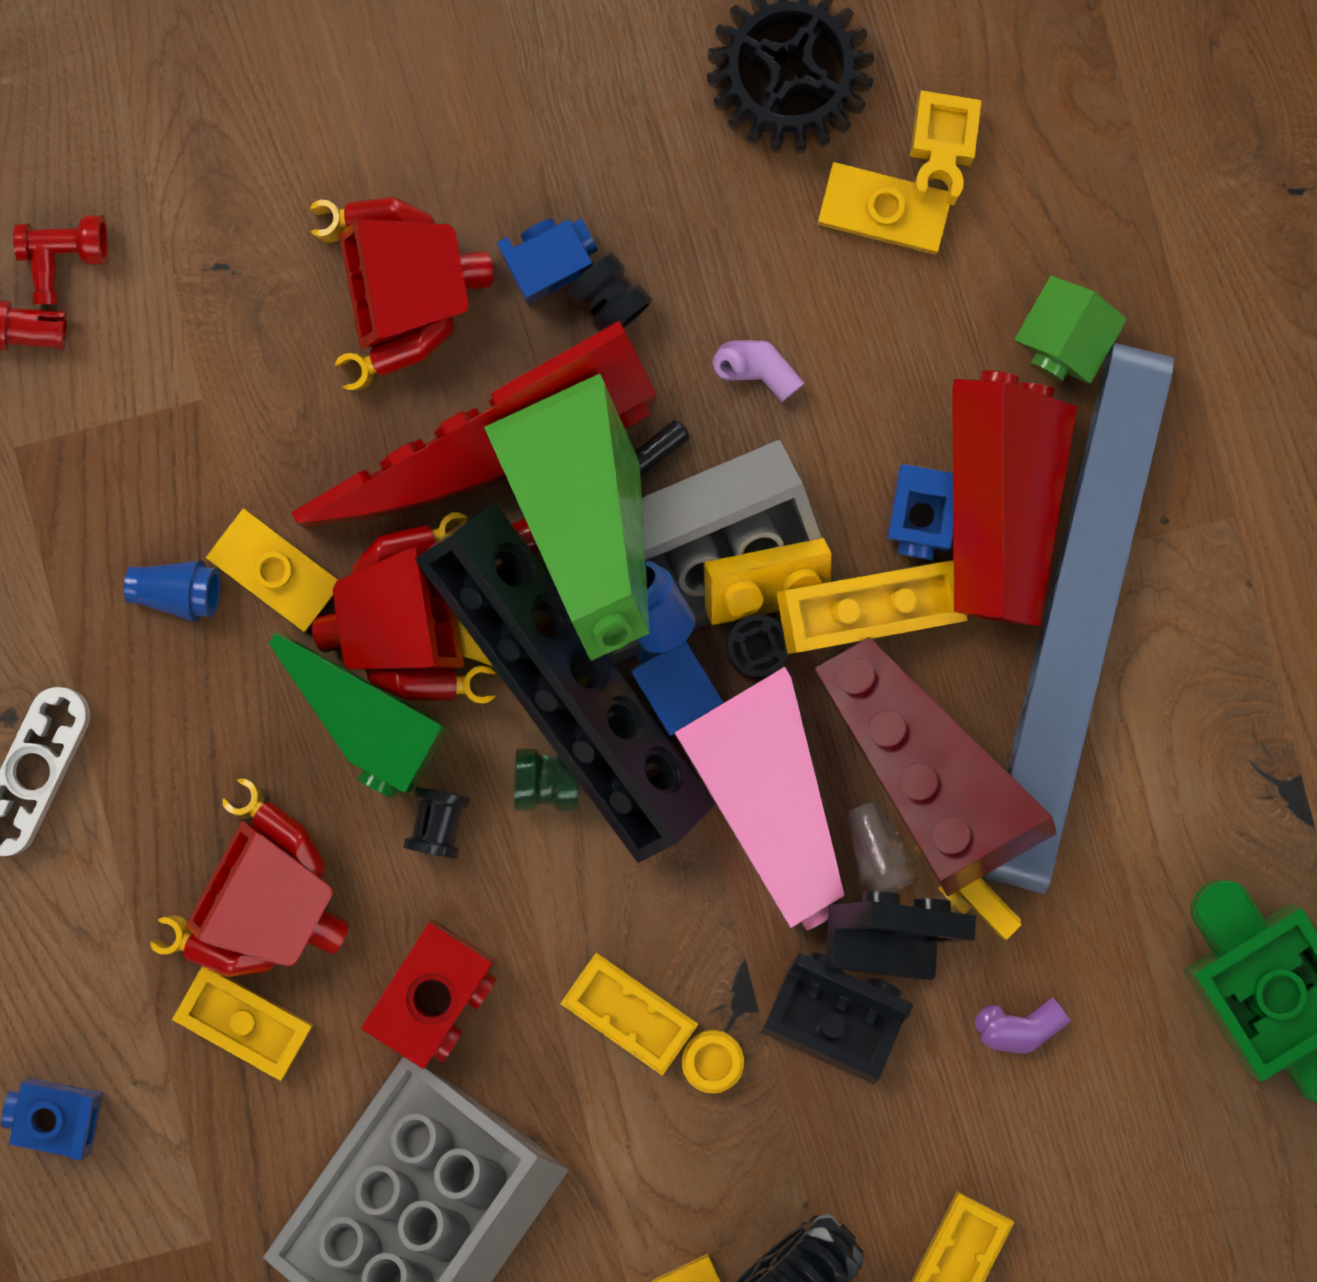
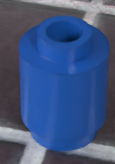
(669, 613)

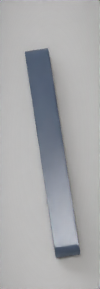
(1085, 595)

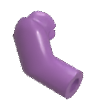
(1018, 1033)

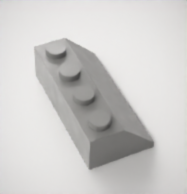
(721, 514)

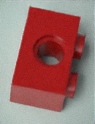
(398, 1017)

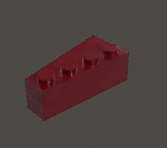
(941, 782)

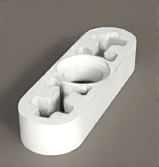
(69, 736)

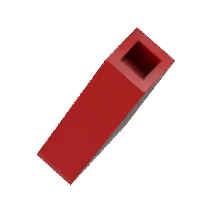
(1006, 494)

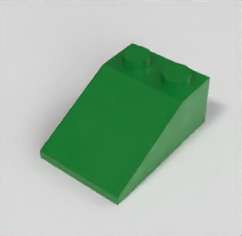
(368, 724)

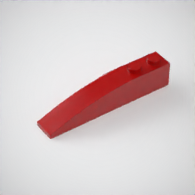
(462, 454)

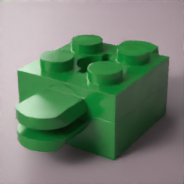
(1259, 982)

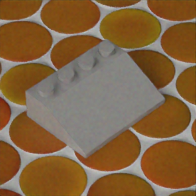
(418, 1191)

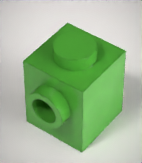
(1069, 331)

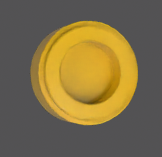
(712, 1061)

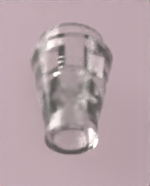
(879, 850)

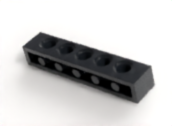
(575, 702)

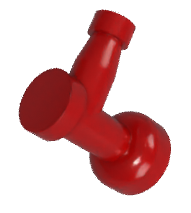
(41, 245)

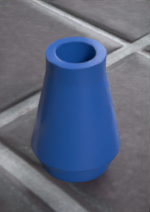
(177, 589)

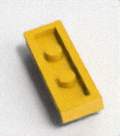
(868, 607)

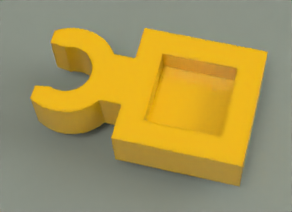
(945, 137)

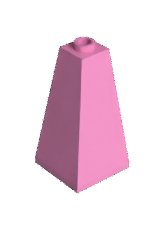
(766, 787)

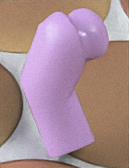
(757, 362)

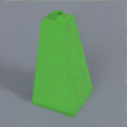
(583, 508)

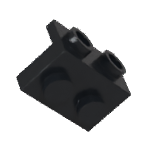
(892, 937)
(837, 1016)

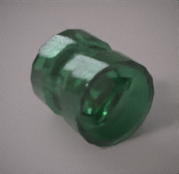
(543, 781)

